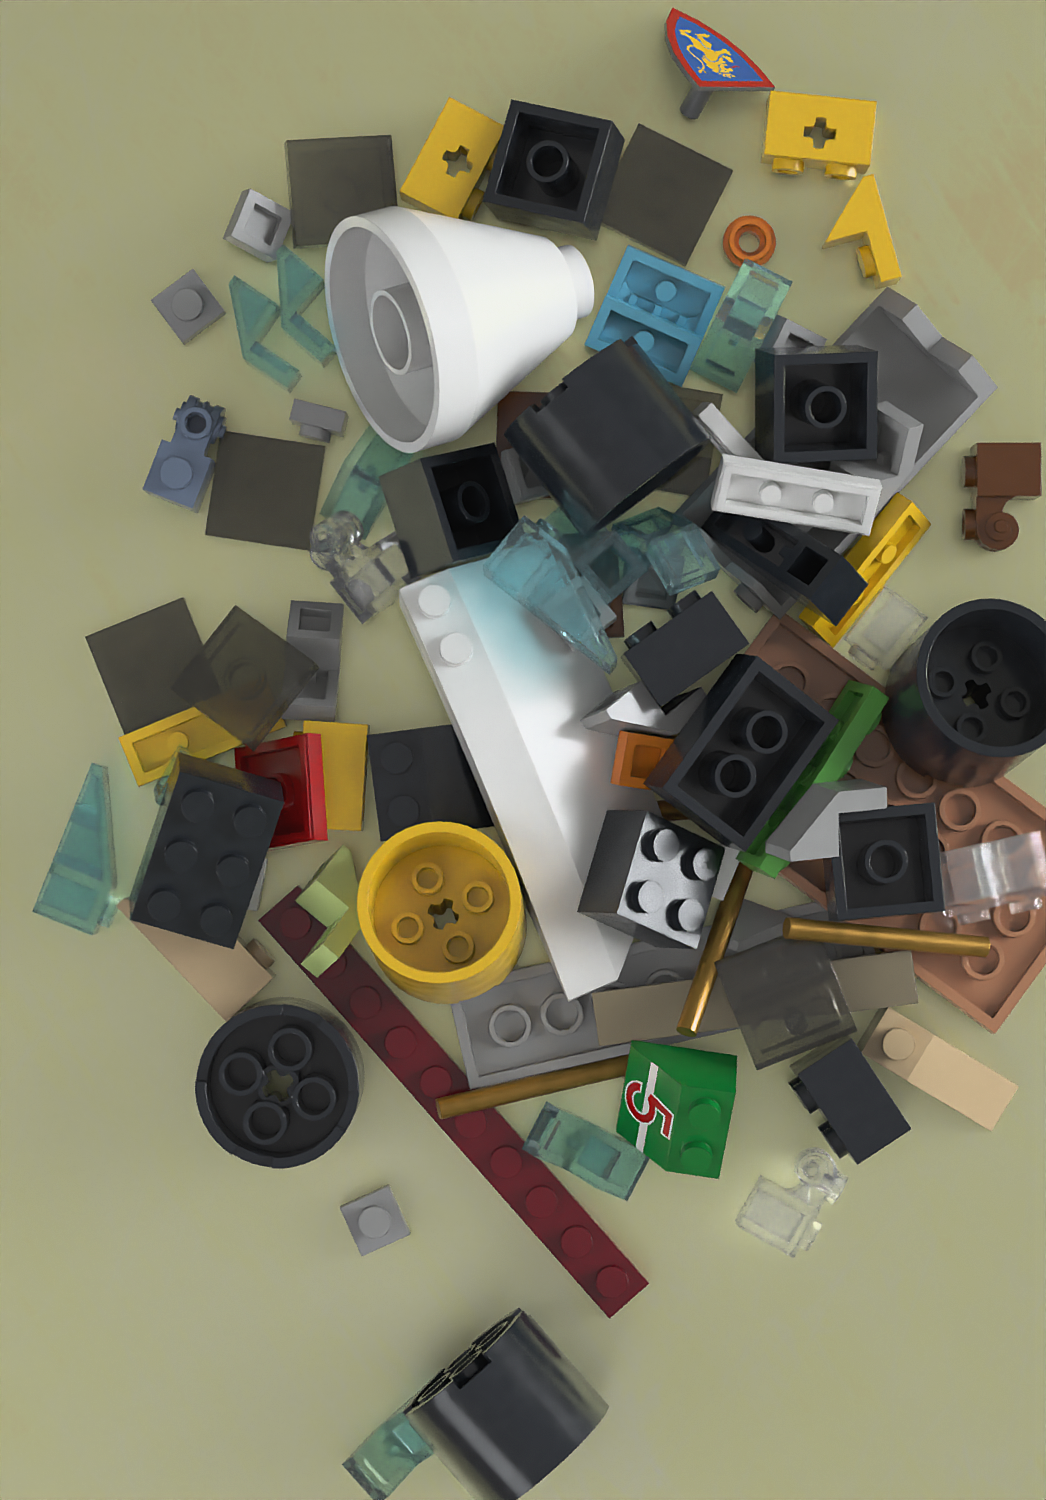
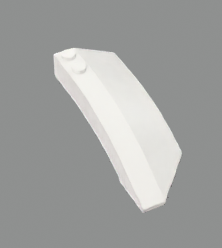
(543, 775)

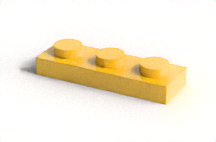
(875, 559)
(153, 745)

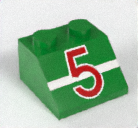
(678, 1106)

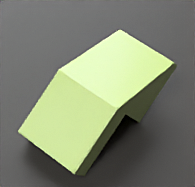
(332, 901)

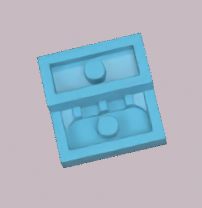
(661, 309)

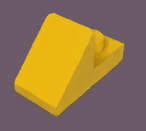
(866, 220)

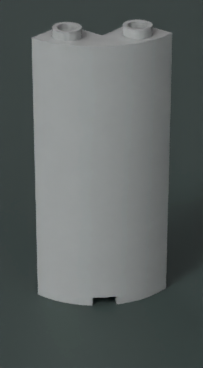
(917, 375)

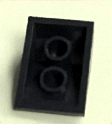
(423, 779)

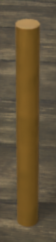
(885, 937)
(713, 951)
(531, 1087)

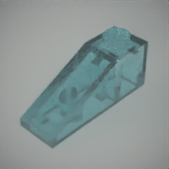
(543, 579)
(84, 866)

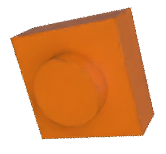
(637, 757)

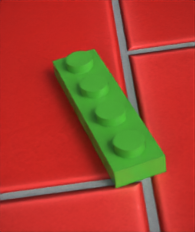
(858, 715)

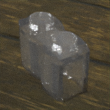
(993, 876)

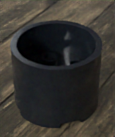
(607, 436)
(981, 652)
(293, 1040)
(506, 1410)

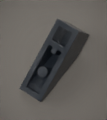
(791, 561)

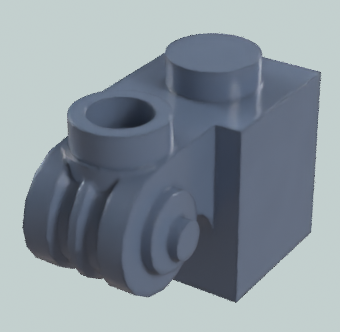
(182, 468)

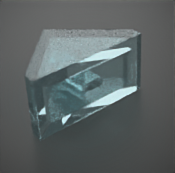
(358, 483)

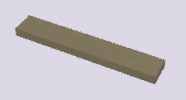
(655, 1008)

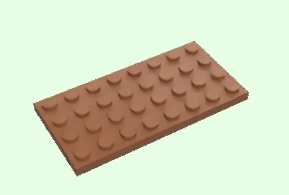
(965, 817)

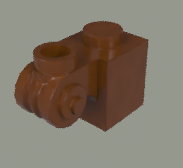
(997, 475)

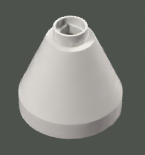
(444, 317)

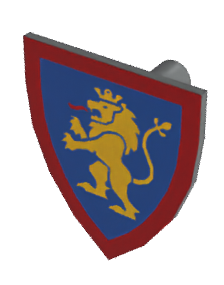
(709, 62)

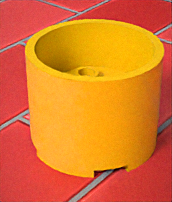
(422, 876)

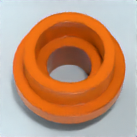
(749, 225)

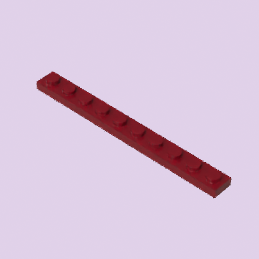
(481, 1135)

